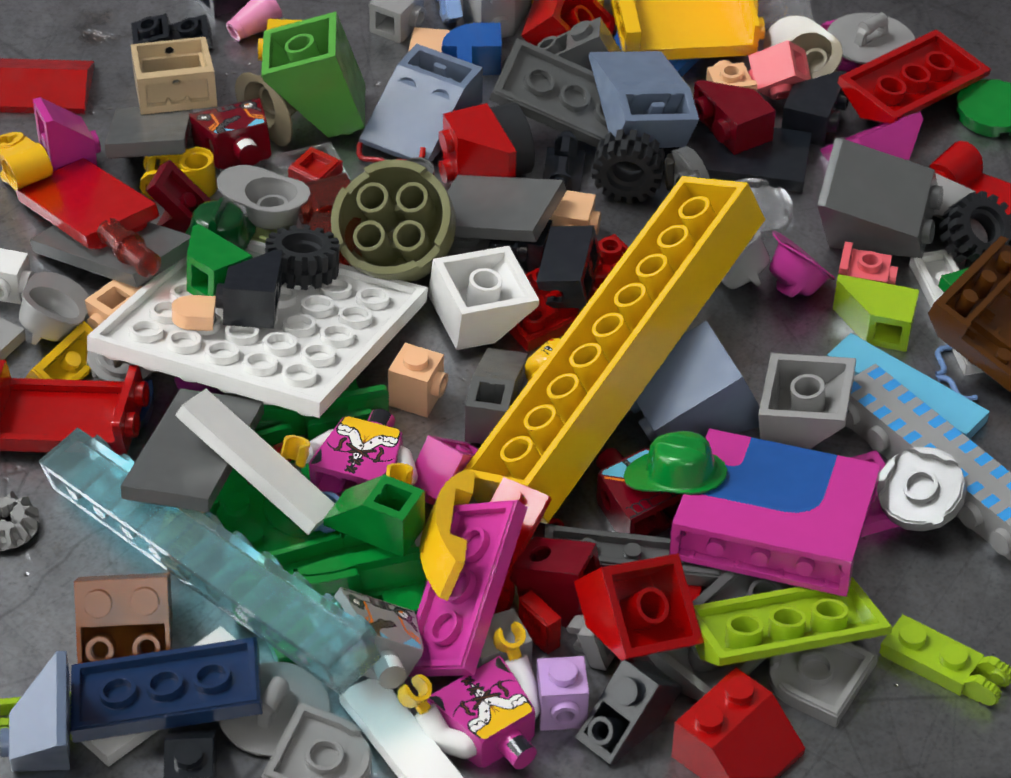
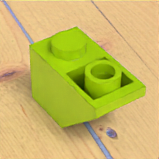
(877, 310)

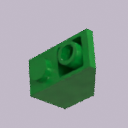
(209, 260)
(380, 513)

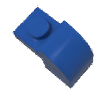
(476, 44)

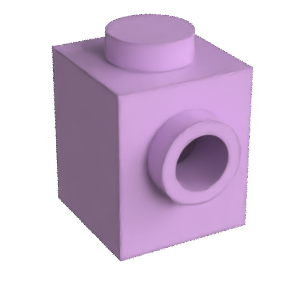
(562, 692)

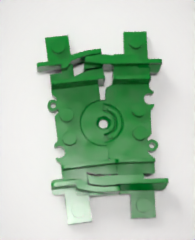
(321, 557)

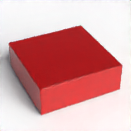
(314, 166)
(540, 622)

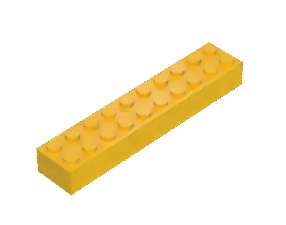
(618, 341)

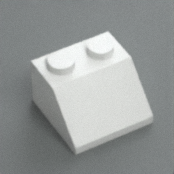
(480, 295)

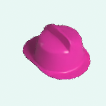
(796, 269)

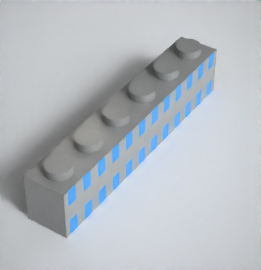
(897, 420)

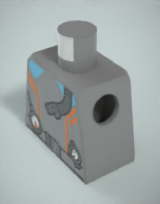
(396, 636)

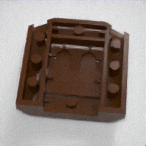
(976, 313)

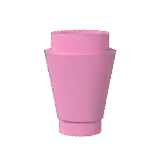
(253, 18)

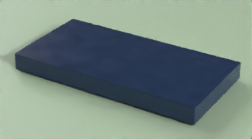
(165, 689)

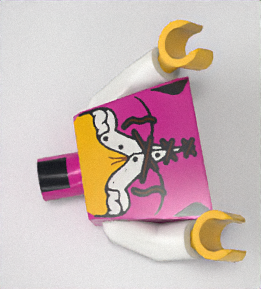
(353, 453)
(483, 713)

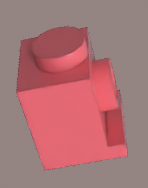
(867, 265)

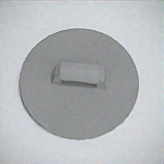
(869, 35)
(282, 690)

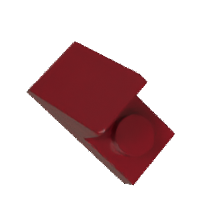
(176, 196)

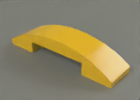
(440, 551)

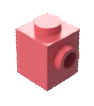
(779, 69)

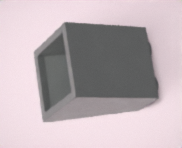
(878, 201)

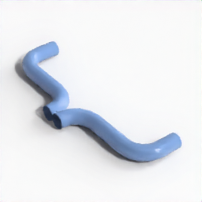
(941, 374)

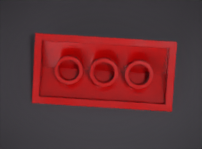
(911, 78)
(57, 81)

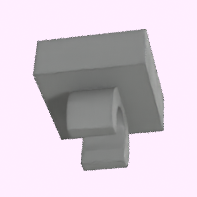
(596, 652)

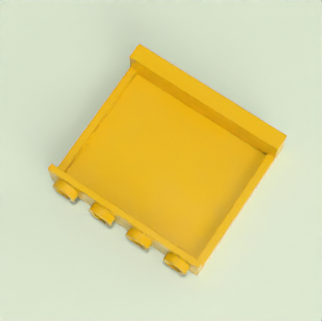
(689, 27)

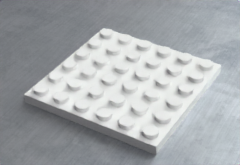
(301, 365)

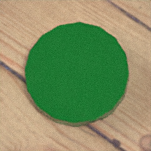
(986, 107)

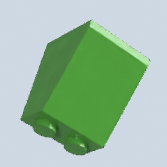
(316, 73)

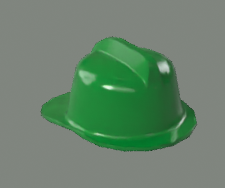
(677, 464)

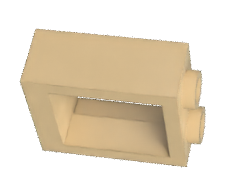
(157, 70)

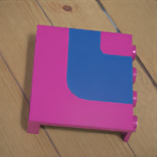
(778, 514)

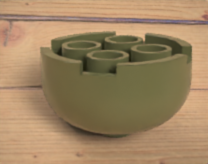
(403, 220)

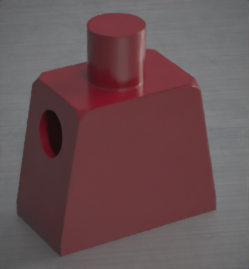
(550, 570)

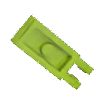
(945, 661)

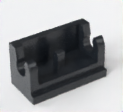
(569, 265)

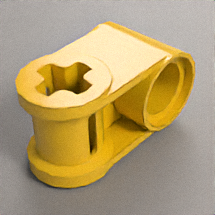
(22, 160)
(195, 163)

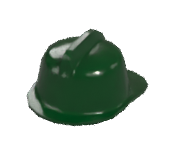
(225, 220)

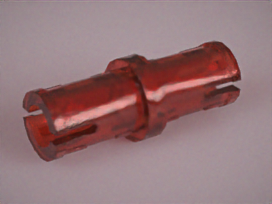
(129, 247)

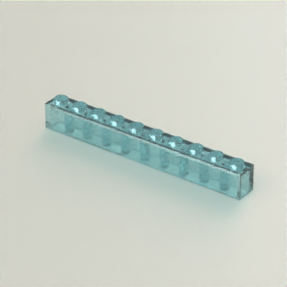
(217, 565)

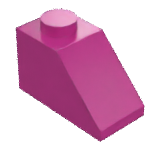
(64, 135)
(440, 461)

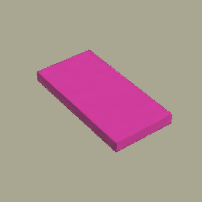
(457, 628)

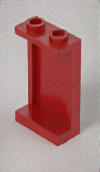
(45, 411)

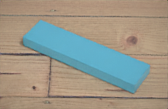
(952, 406)

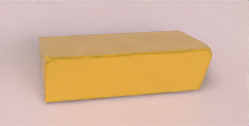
(67, 359)

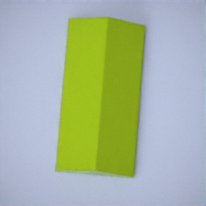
(785, 623)

